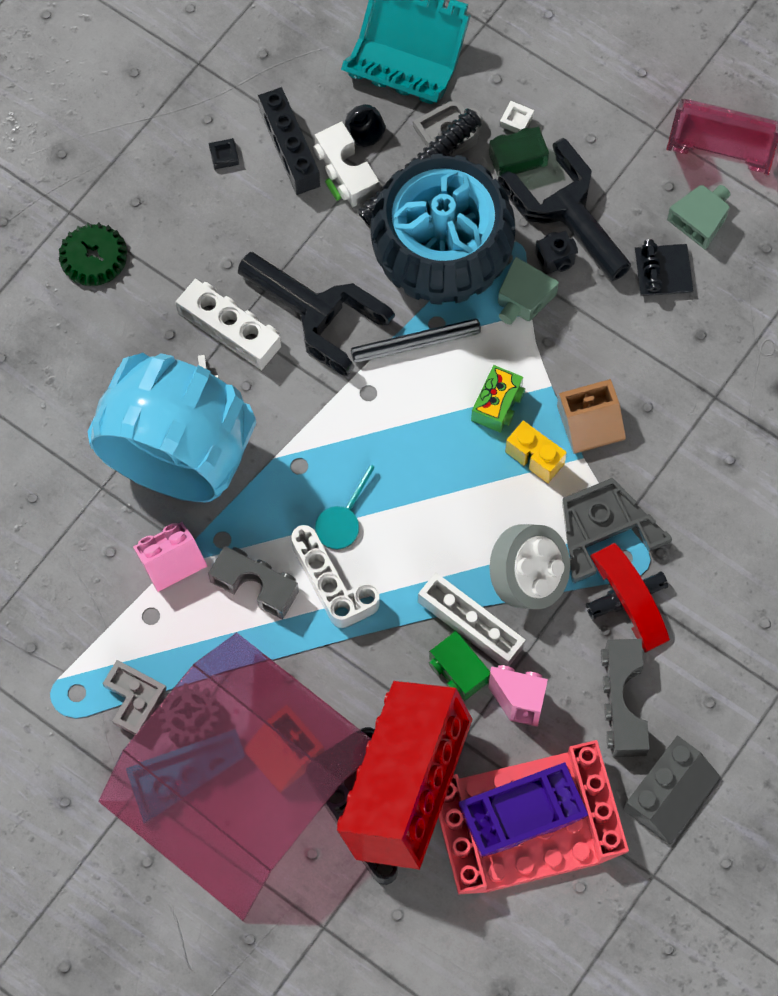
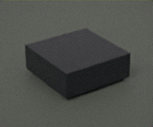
(224, 153)

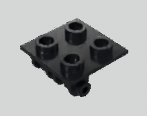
(663, 269)

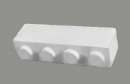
(471, 620)

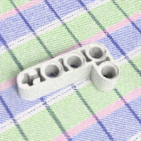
(329, 575)

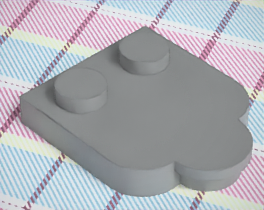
(437, 120)

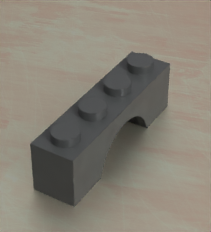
(628, 732)

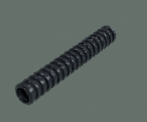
(443, 145)

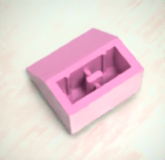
(170, 556)
(518, 693)

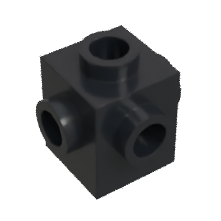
(556, 252)

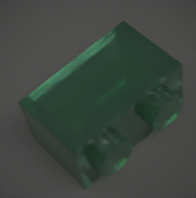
(519, 151)

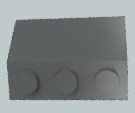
(672, 790)

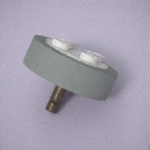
(529, 566)

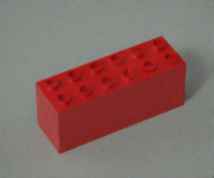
(405, 774)

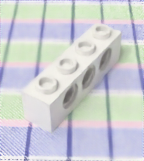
(256, 351)

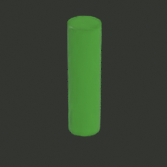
(333, 189)

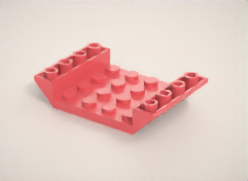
(569, 849)

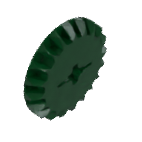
(93, 270)

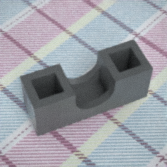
(235, 568)

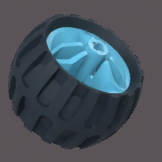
(424, 205)

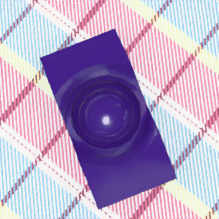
(523, 810)

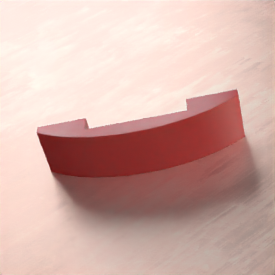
(633, 596)

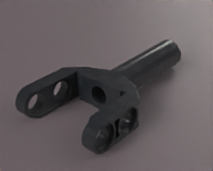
(569, 207)
(315, 308)

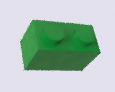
(459, 665)

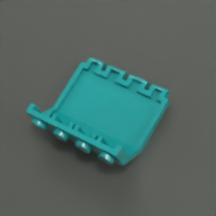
(410, 46)

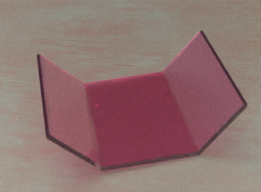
(232, 770)

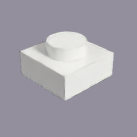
(516, 117)

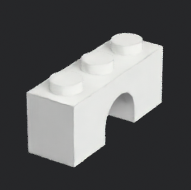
(355, 182)

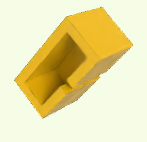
(546, 455)

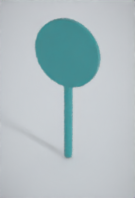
(338, 525)

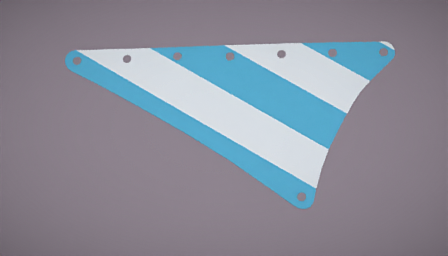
(429, 507)

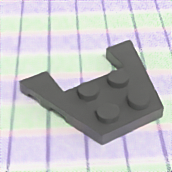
(599, 515)

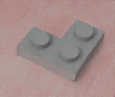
(141, 696)

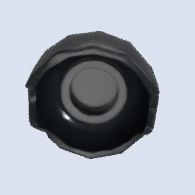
(365, 125)

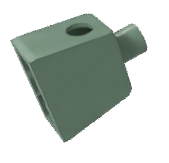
(701, 213)
(525, 292)

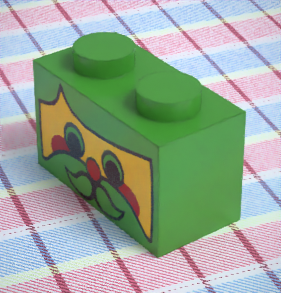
(497, 399)

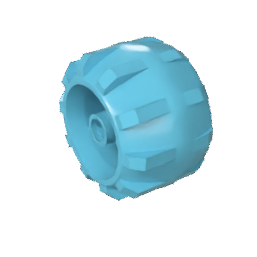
(171, 427)

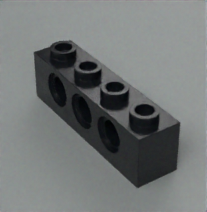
(289, 141)

